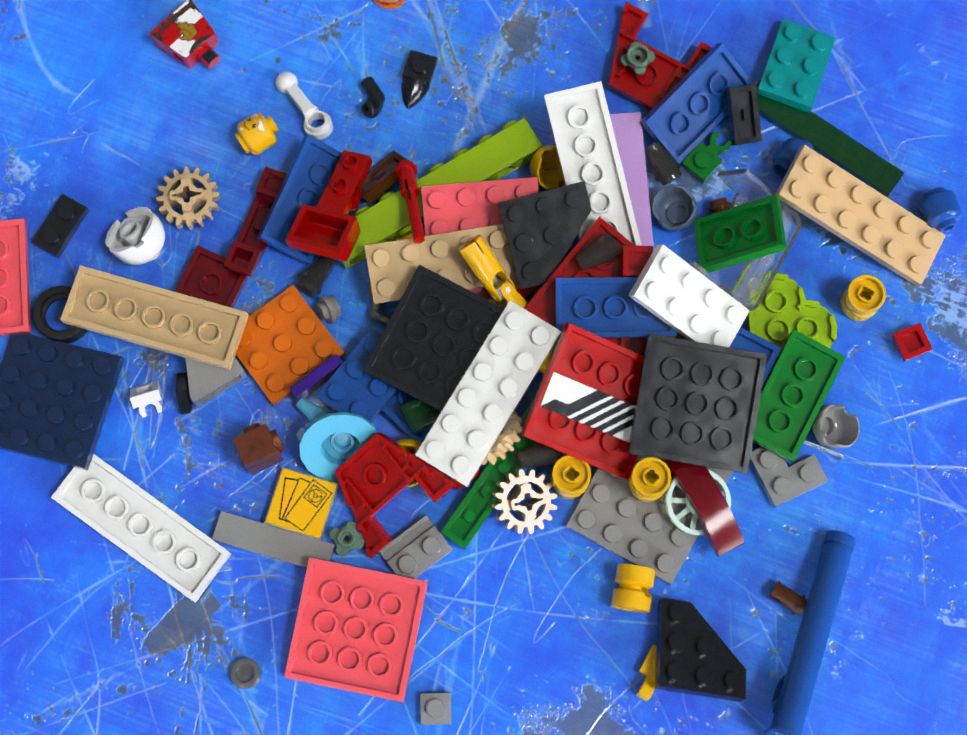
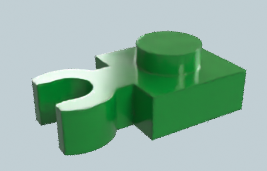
(705, 159)

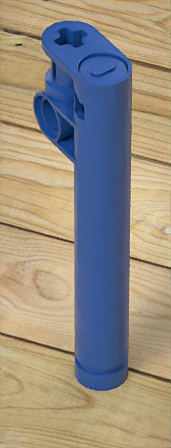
(796, 687)

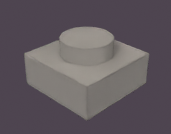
(435, 708)

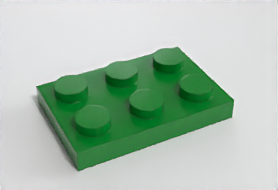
(740, 234)

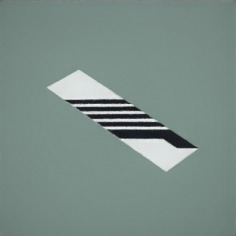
(589, 406)

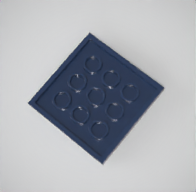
(54, 398)

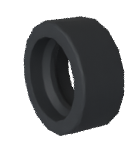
(39, 315)

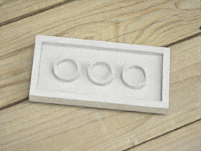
(687, 300)

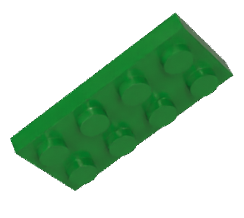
(795, 394)

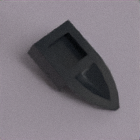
(417, 77)

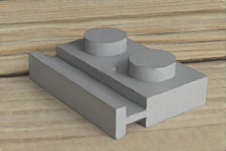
(416, 549)

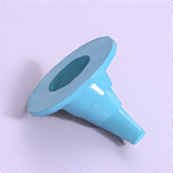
(331, 438)

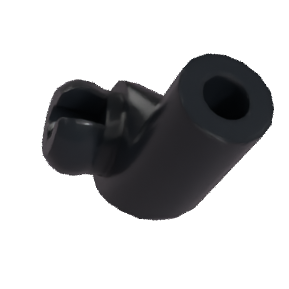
(374, 100)

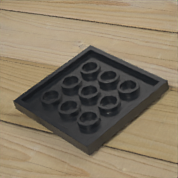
(432, 338)
(697, 403)

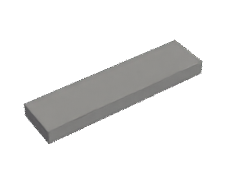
(270, 540)

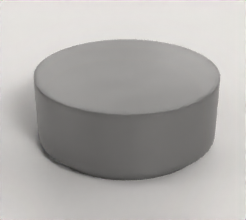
(245, 673)

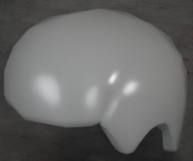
(836, 427)

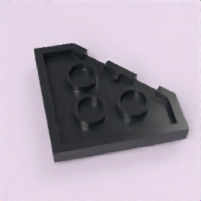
(543, 229)
(693, 655)

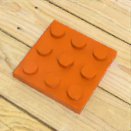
(284, 344)

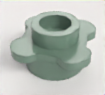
(637, 49)
(342, 546)

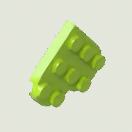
(787, 309)

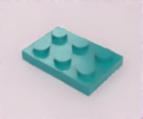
(796, 65)

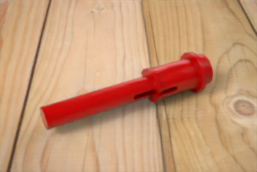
(406, 172)

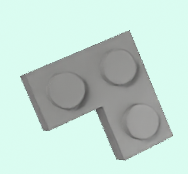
(786, 482)

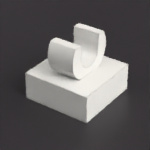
(146, 394)

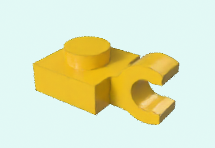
(648, 669)

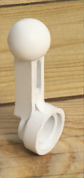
(288, 84)

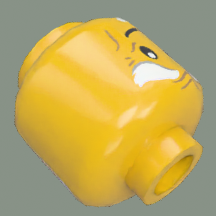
(257, 133)

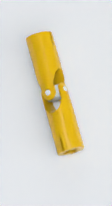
(485, 267)

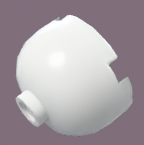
(136, 237)

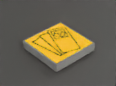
(301, 503)

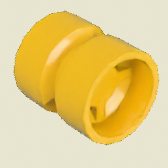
(863, 298)
(570, 477)
(649, 479)
(633, 588)

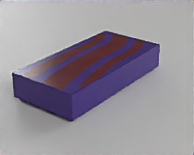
(316, 378)

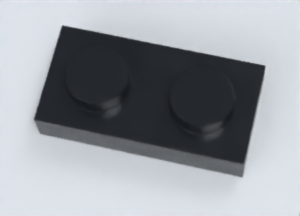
(743, 114)
(60, 226)

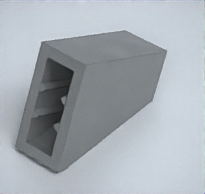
(209, 381)

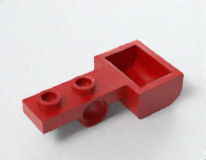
(328, 227)

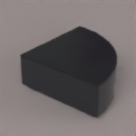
(182, 393)

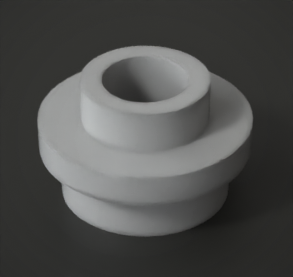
(328, 308)

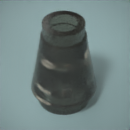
(662, 164)
(598, 252)
(314, 277)
(537, 456)

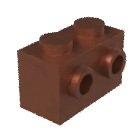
(259, 447)

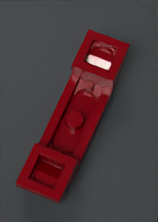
(247, 249)
(709, 505)

